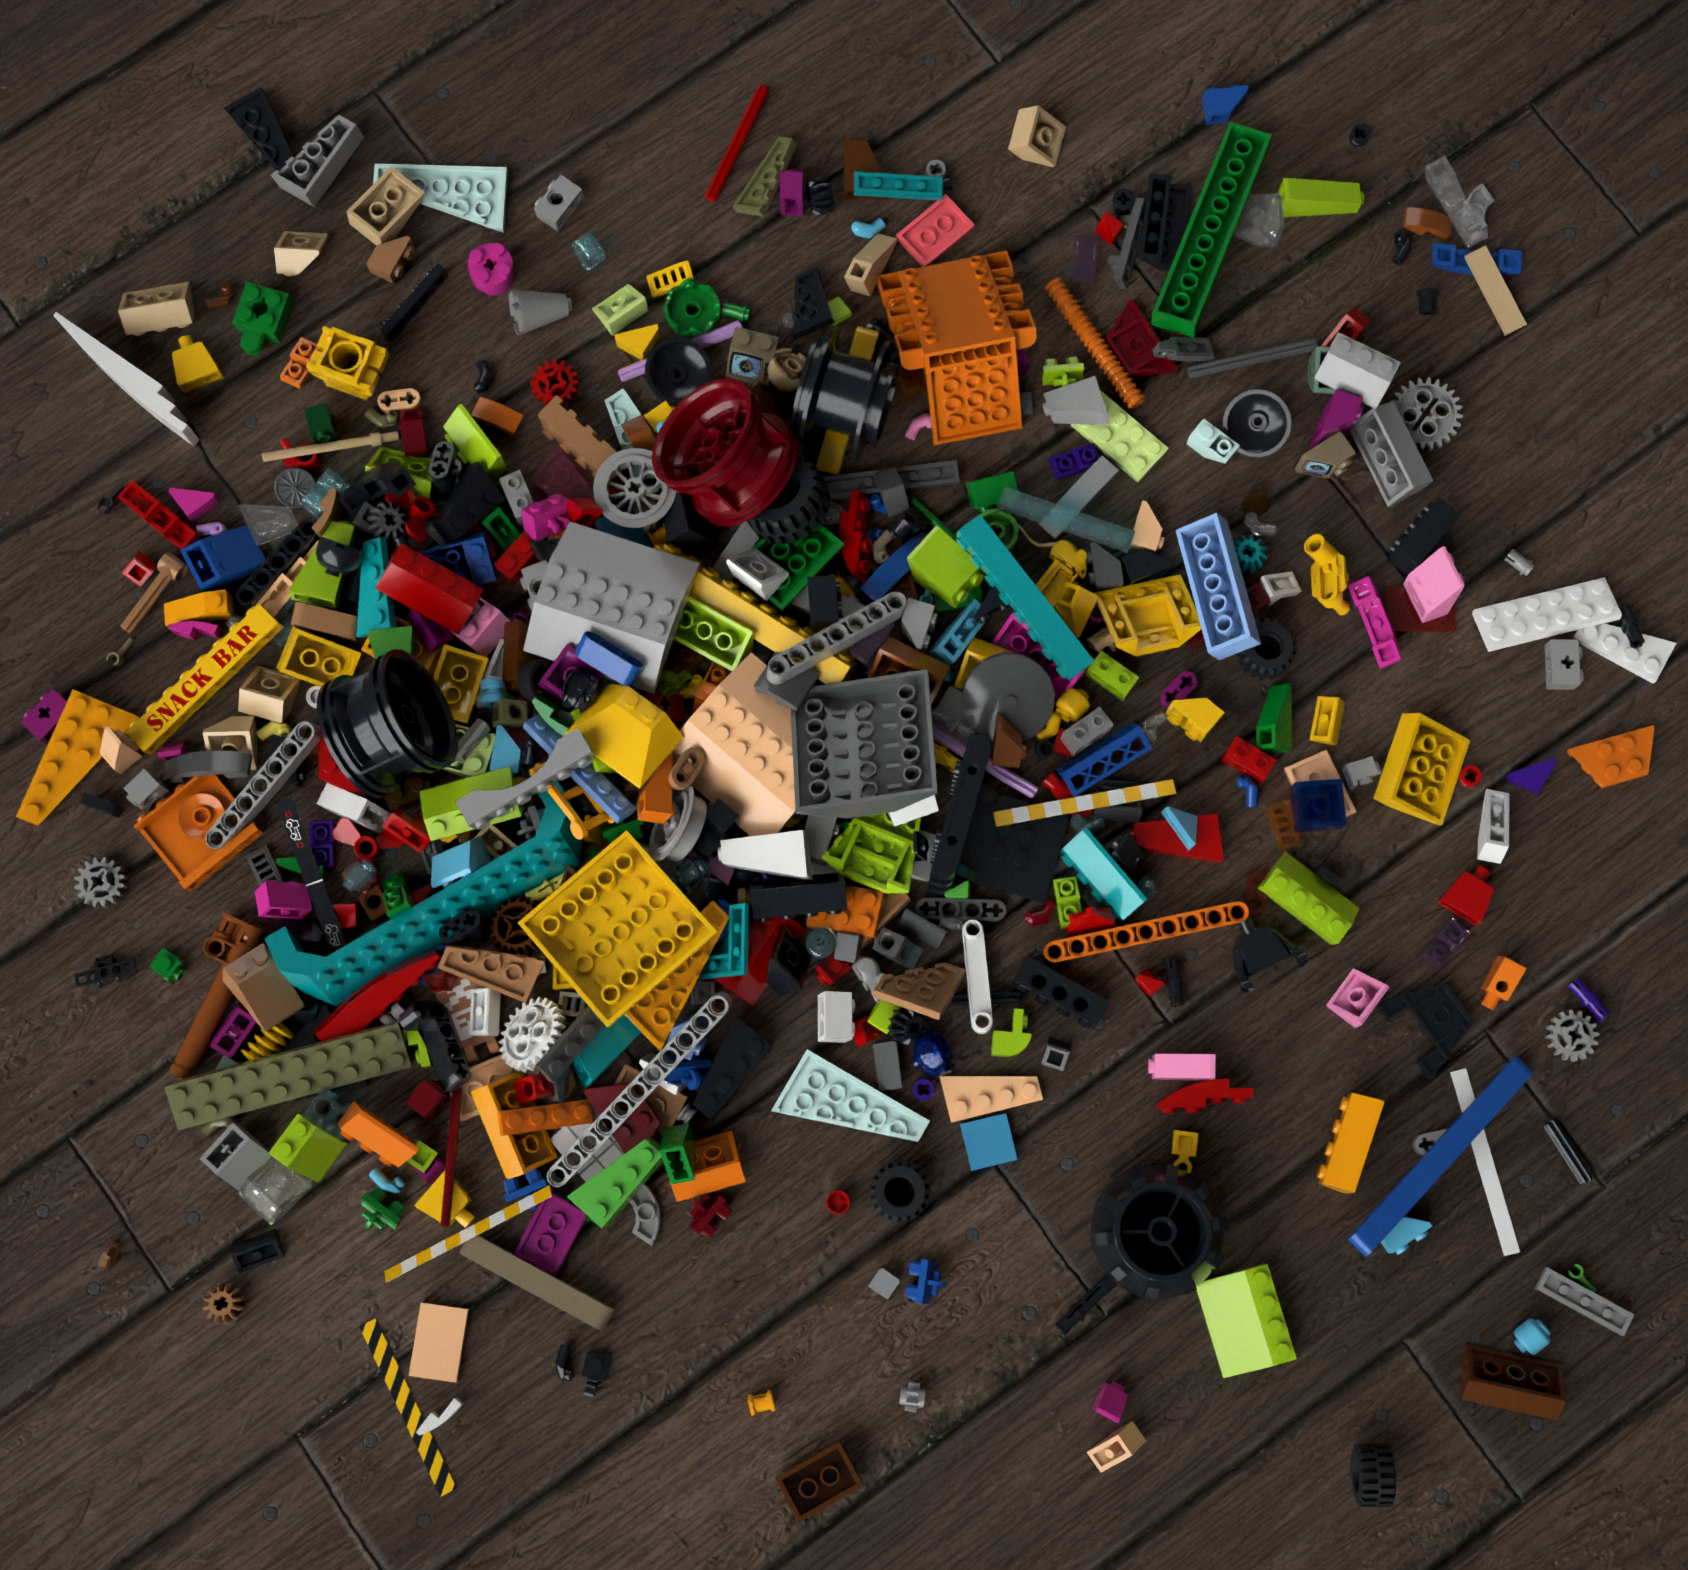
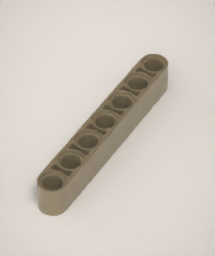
(537, 1281)

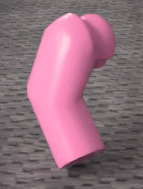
(917, 423)

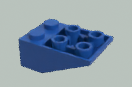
(467, 557)
(223, 558)

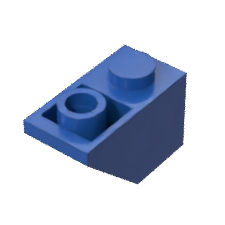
(1222, 103)

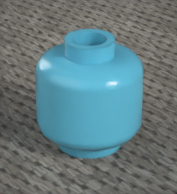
(1532, 1336)

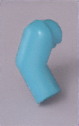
(867, 230)
(384, 1183)

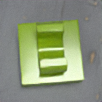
(423, 1157)

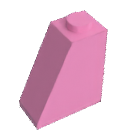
(1182, 1067)

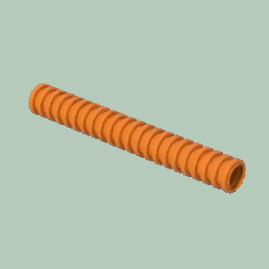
(1096, 345)

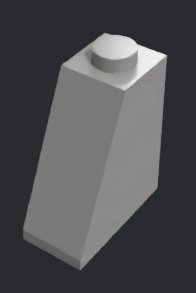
(1077, 404)

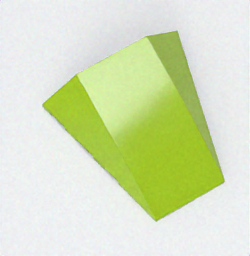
(876, 853)

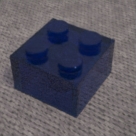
(1318, 805)

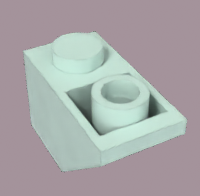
(1212, 442)

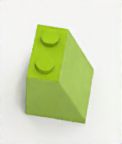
(944, 568)
(307, 1148)

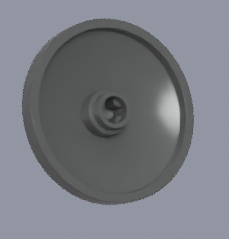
(1008, 687)

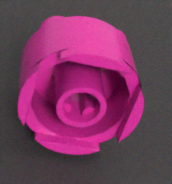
(488, 257)

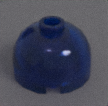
(932, 1054)

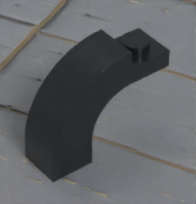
(374, 483)

